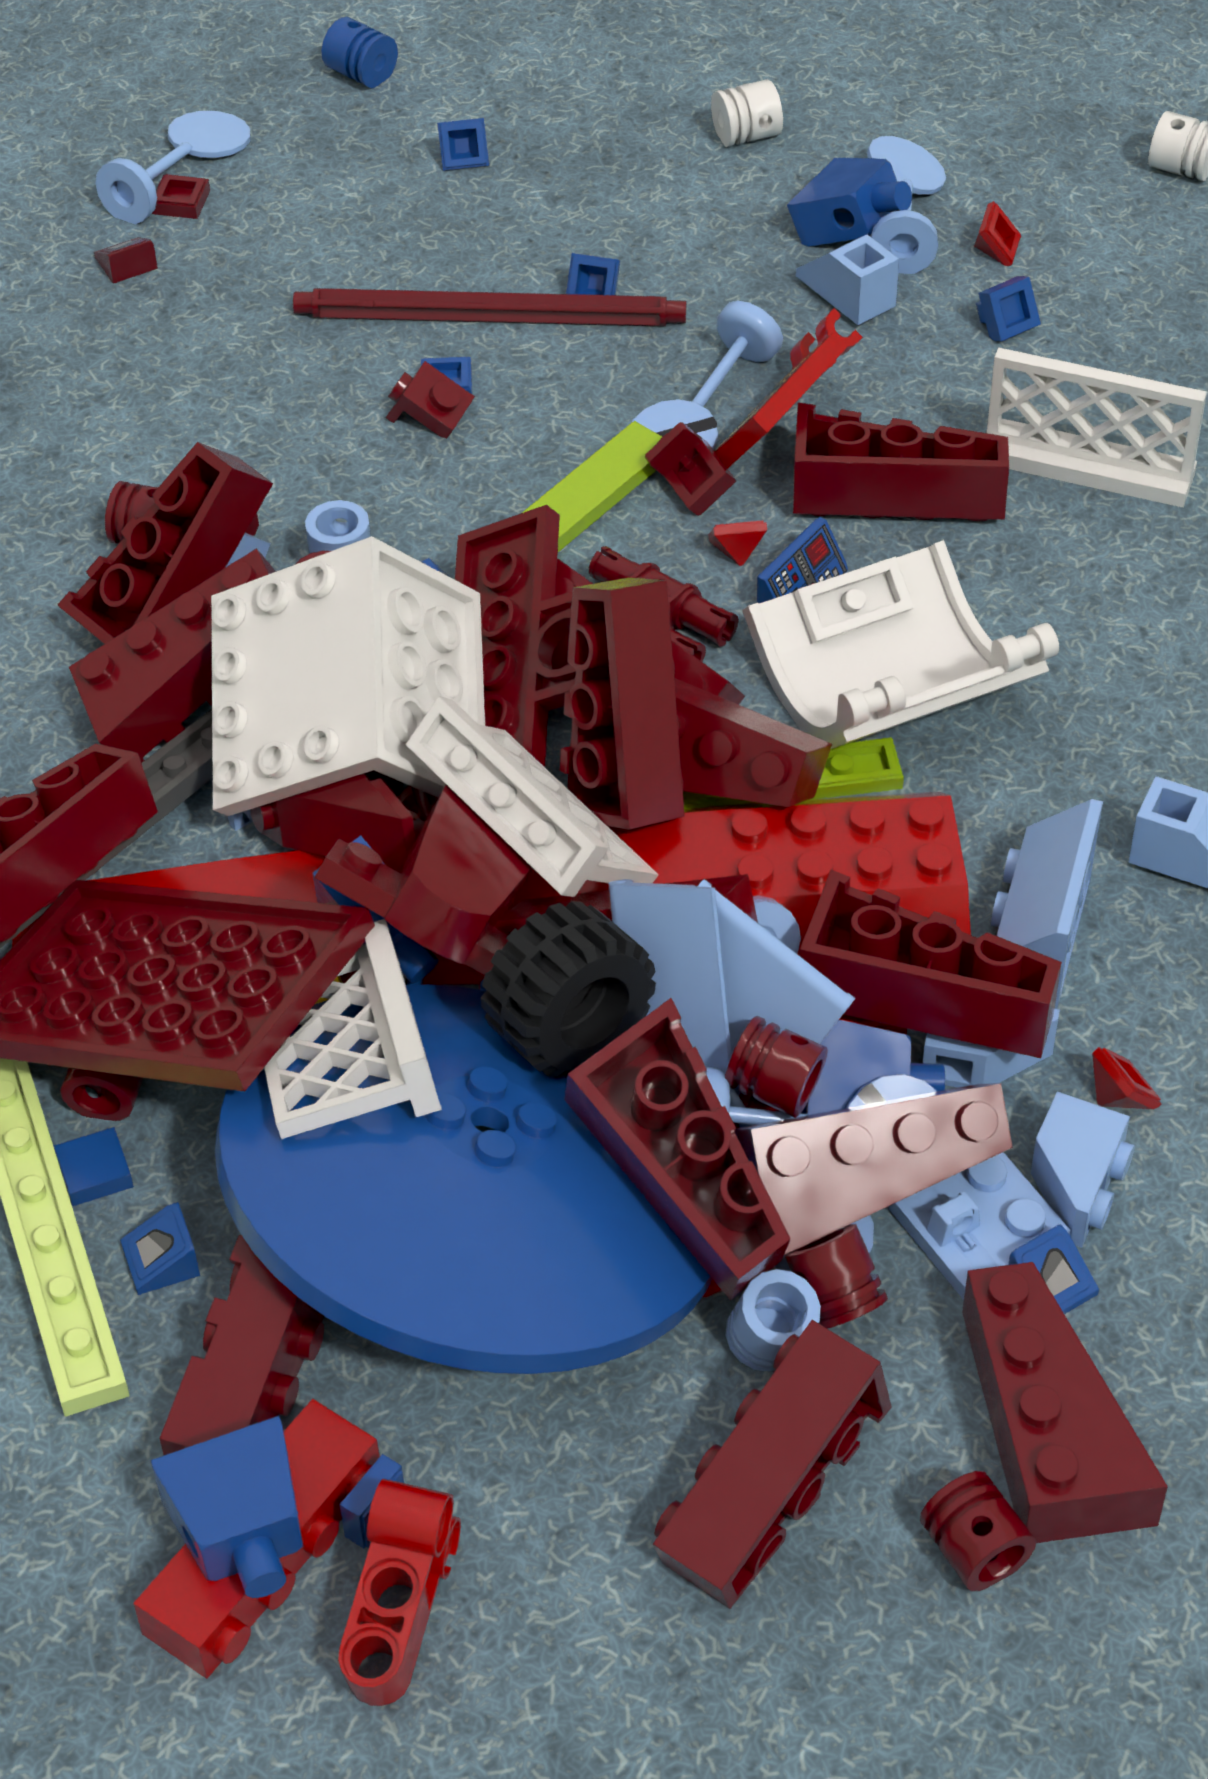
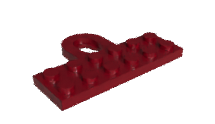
(520, 621)

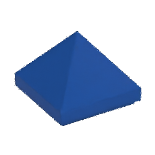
(463, 144)
(592, 275)

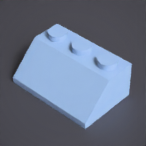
(1049, 884)

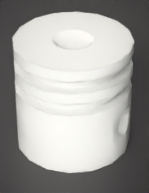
(747, 113)
(1180, 146)

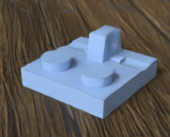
(975, 1218)

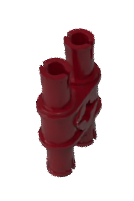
(685, 600)

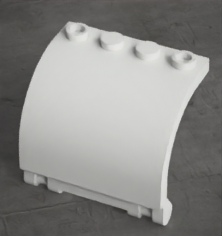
(886, 647)

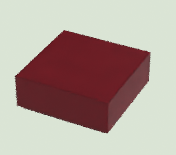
(181, 196)

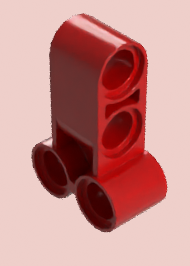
(409, 1546)

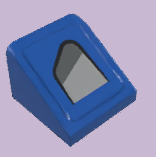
(160, 1251)
(1059, 1266)

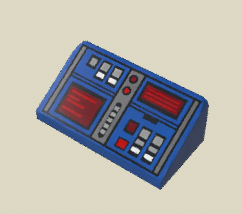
(806, 561)

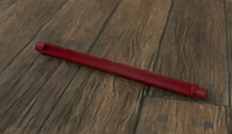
(490, 307)

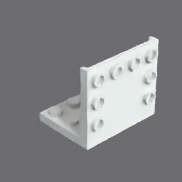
(335, 672)

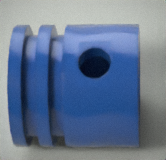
(359, 52)

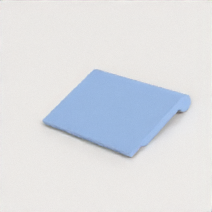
(683, 942)
(772, 980)

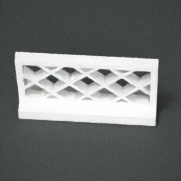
(1088, 457)
(523, 802)
(393, 1055)

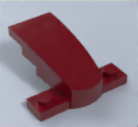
(450, 887)

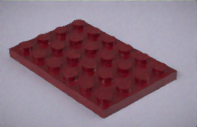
(170, 980)

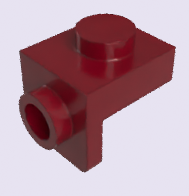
(430, 400)
(690, 468)

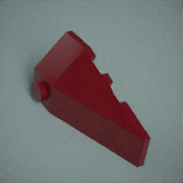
(344, 812)

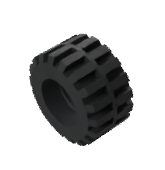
(566, 987)

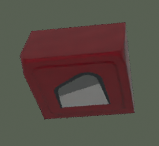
(127, 259)

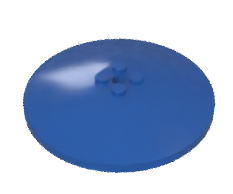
(454, 1238)

